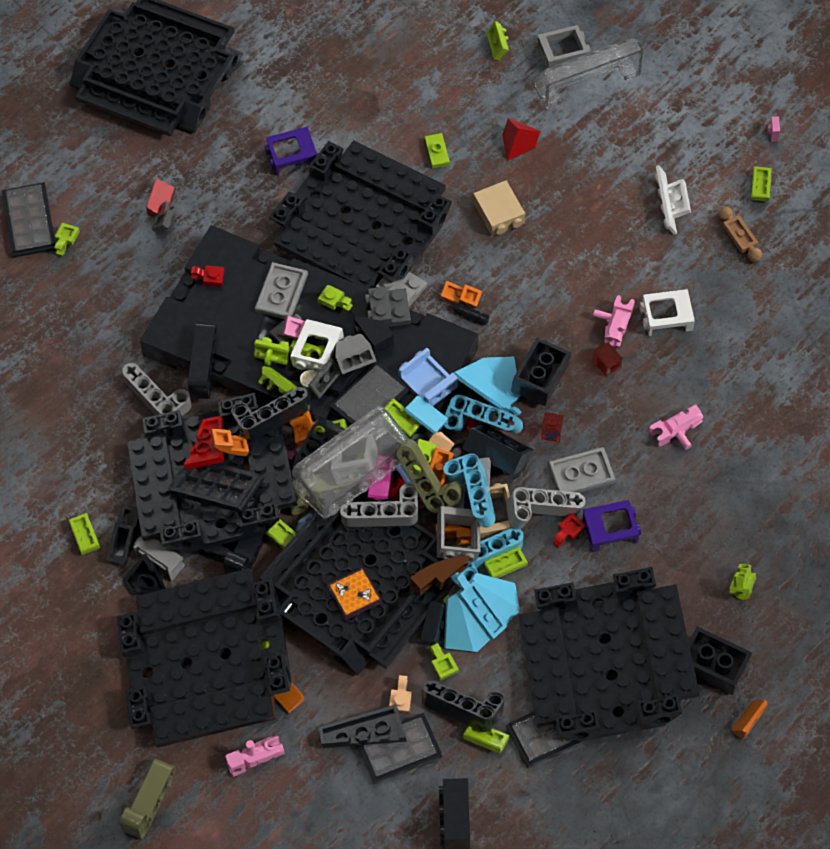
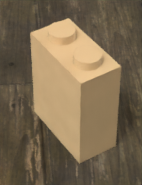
(499, 208)

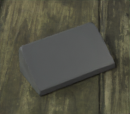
(324, 379)

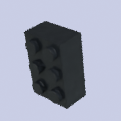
(541, 371)
(502, 450)
(718, 660)
(454, 814)

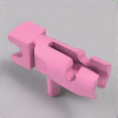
(616, 321)
(677, 426)
(254, 755)

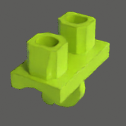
(271, 352)
(743, 582)

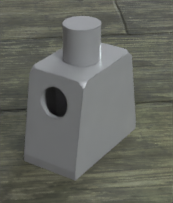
(354, 353)

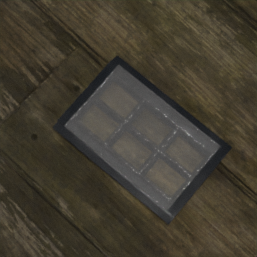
(370, 390)
(395, 758)

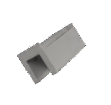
(161, 557)

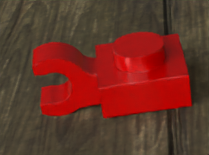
(211, 275)
(569, 528)

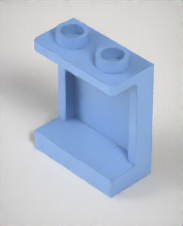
(427, 378)

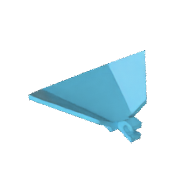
(493, 381)
(478, 611)

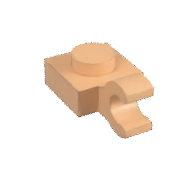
(401, 696)

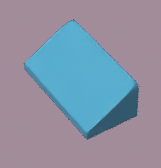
(426, 414)

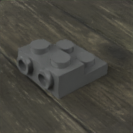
(388, 306)

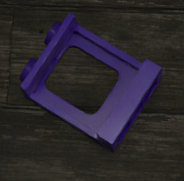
(305, 143)
(596, 530)

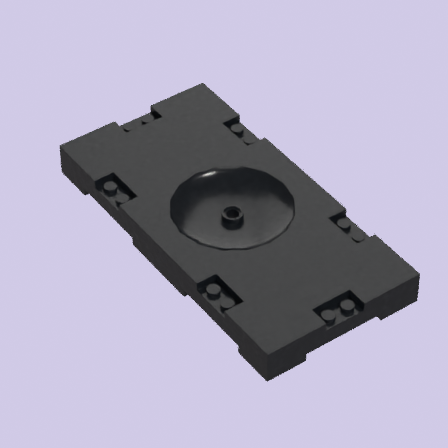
(232, 308)

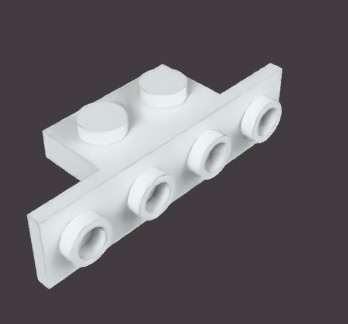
(674, 199)

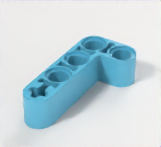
(485, 415)
(471, 475)
(506, 540)

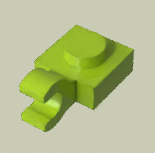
(65, 235)
(333, 297)
(443, 664)

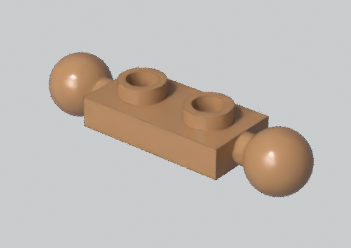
(740, 234)

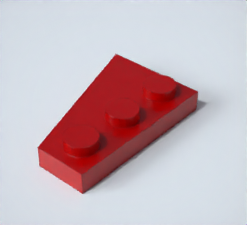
(203, 451)

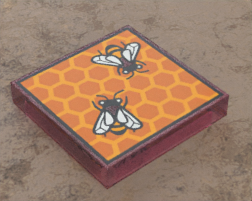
(354, 593)

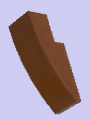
(438, 574)

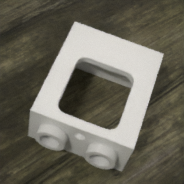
(683, 307)
(320, 331)

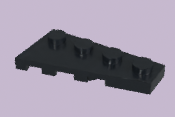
(364, 729)

